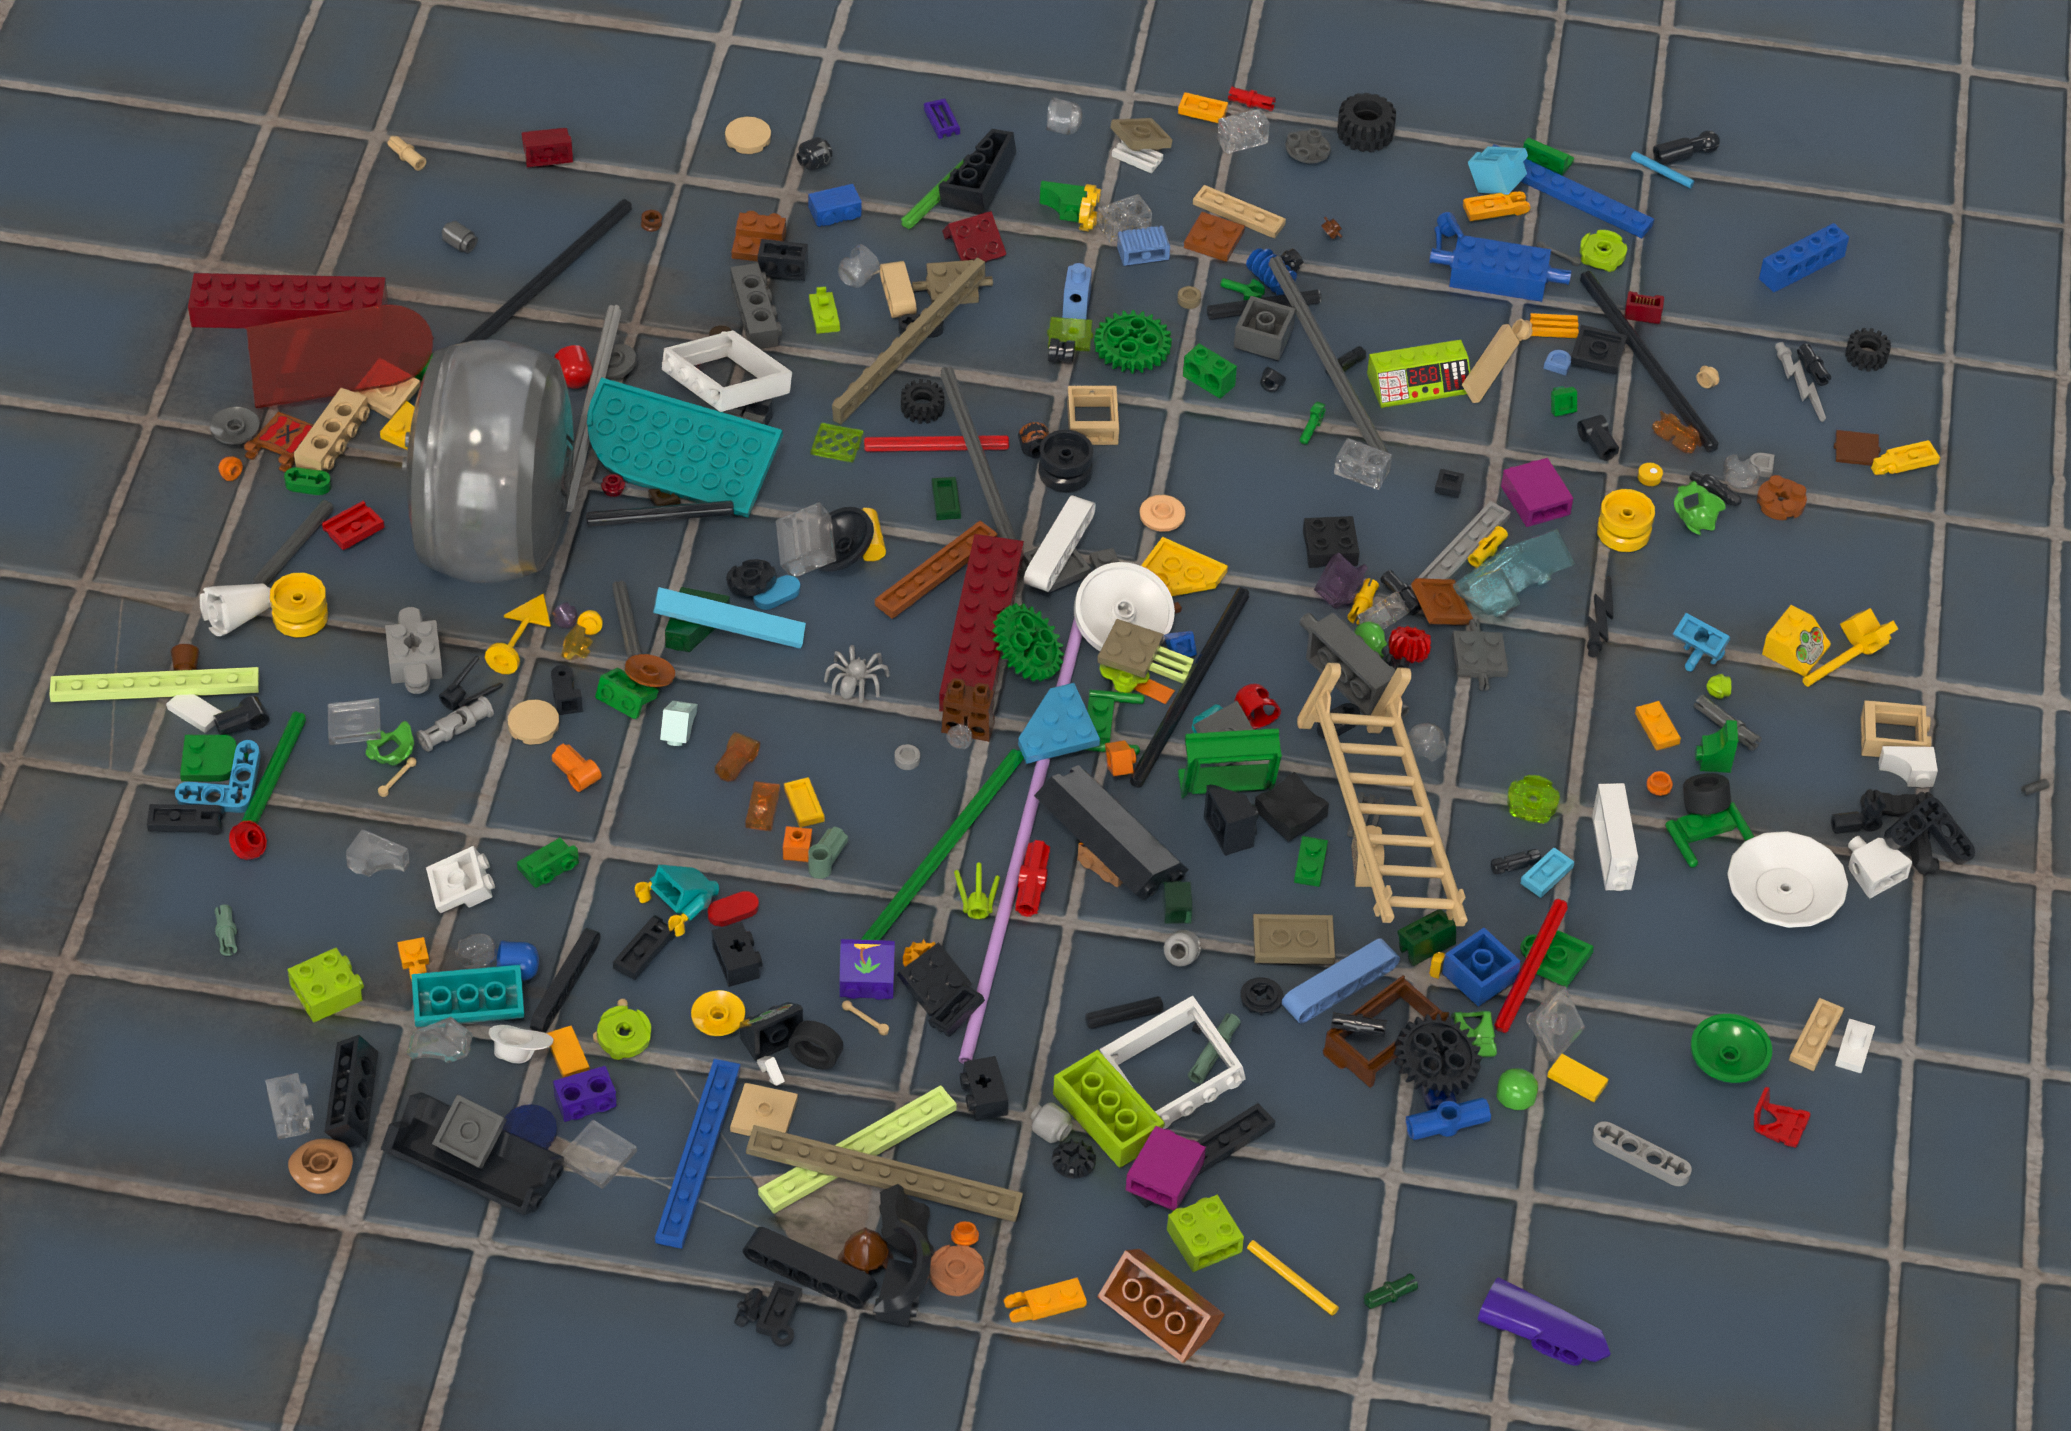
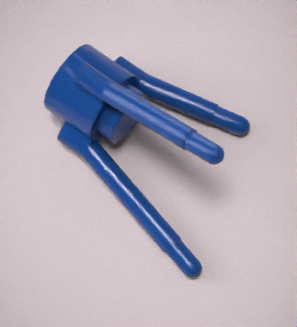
(1447, 226)

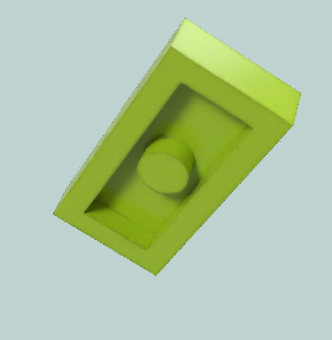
(824, 311)

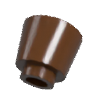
(185, 657)

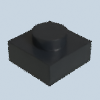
(1449, 483)

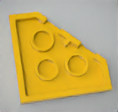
(1183, 568)

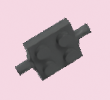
(1479, 654)

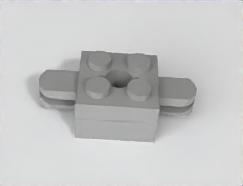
(413, 651)

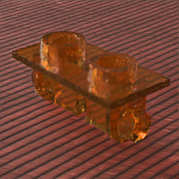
(1685, 436)

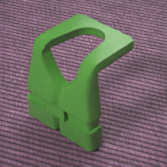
(1483, 1032)

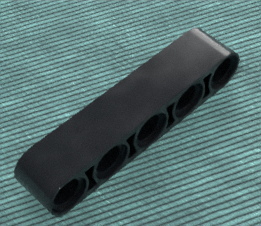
(810, 1268)

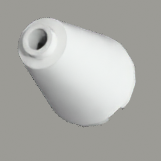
(233, 605)

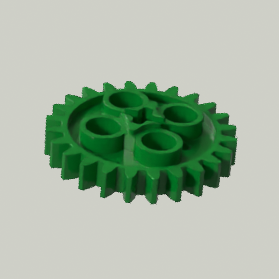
(1132, 341)
(1028, 642)

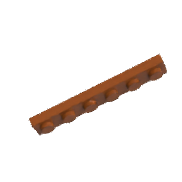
(930, 572)

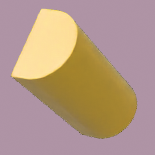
(877, 547)

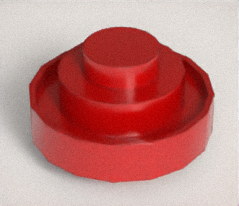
(247, 840)

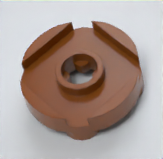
(1776, 487)

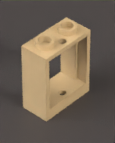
(1096, 431)
(1896, 714)

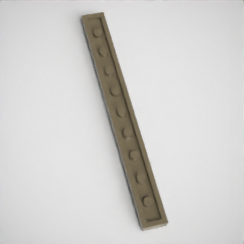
(905, 344)
(884, 1173)

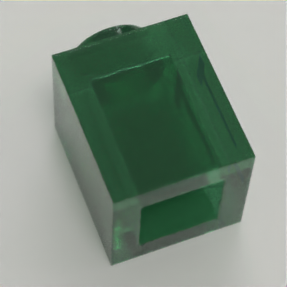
(1177, 902)

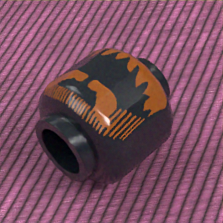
(1031, 437)

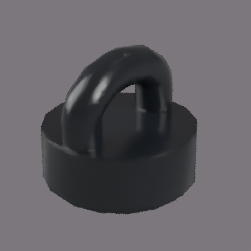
(1273, 375)

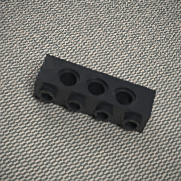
(351, 1091)

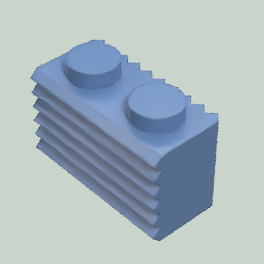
(1143, 245)

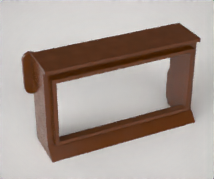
(1344, 1055)

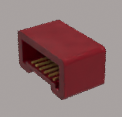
(1644, 307)

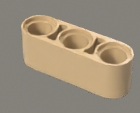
(897, 289)

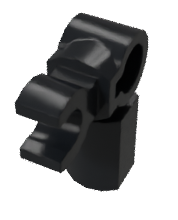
(1868, 818)

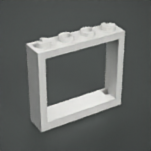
(771, 381)
(1160, 1028)

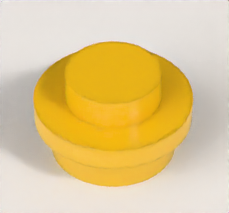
(591, 621)

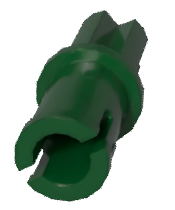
(1390, 1291)

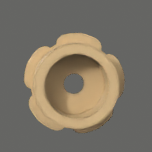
(1522, 329)
(1708, 377)

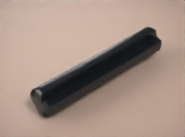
(1124, 1012)

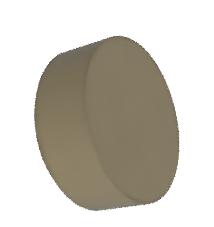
(1189, 297)

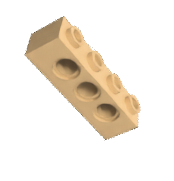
(332, 431)

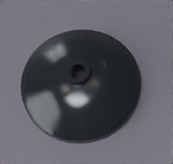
(852, 536)

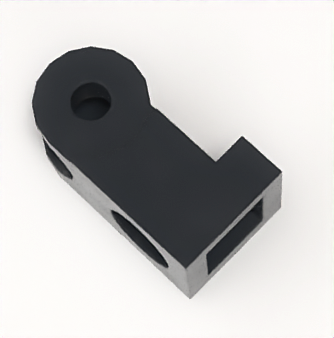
(565, 697)

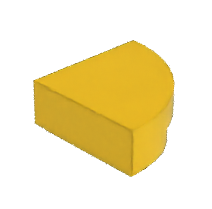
(1437, 965)

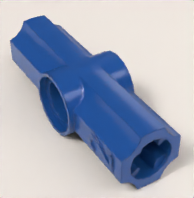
(1458, 1115)

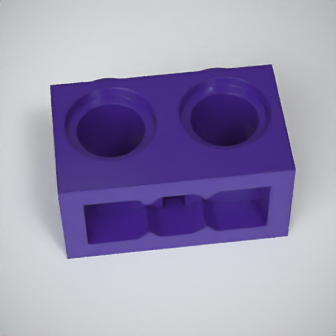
(591, 1091)

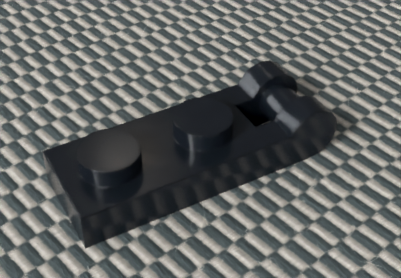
(185, 818)
(643, 948)

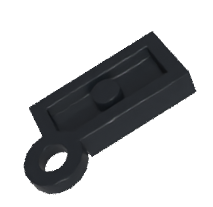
(779, 1313)

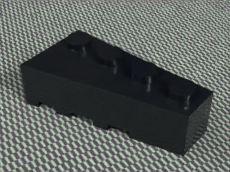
(980, 175)

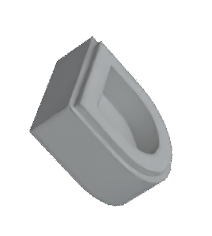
(1764, 463)

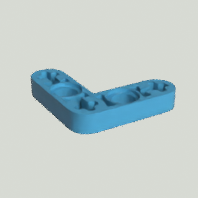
(230, 792)

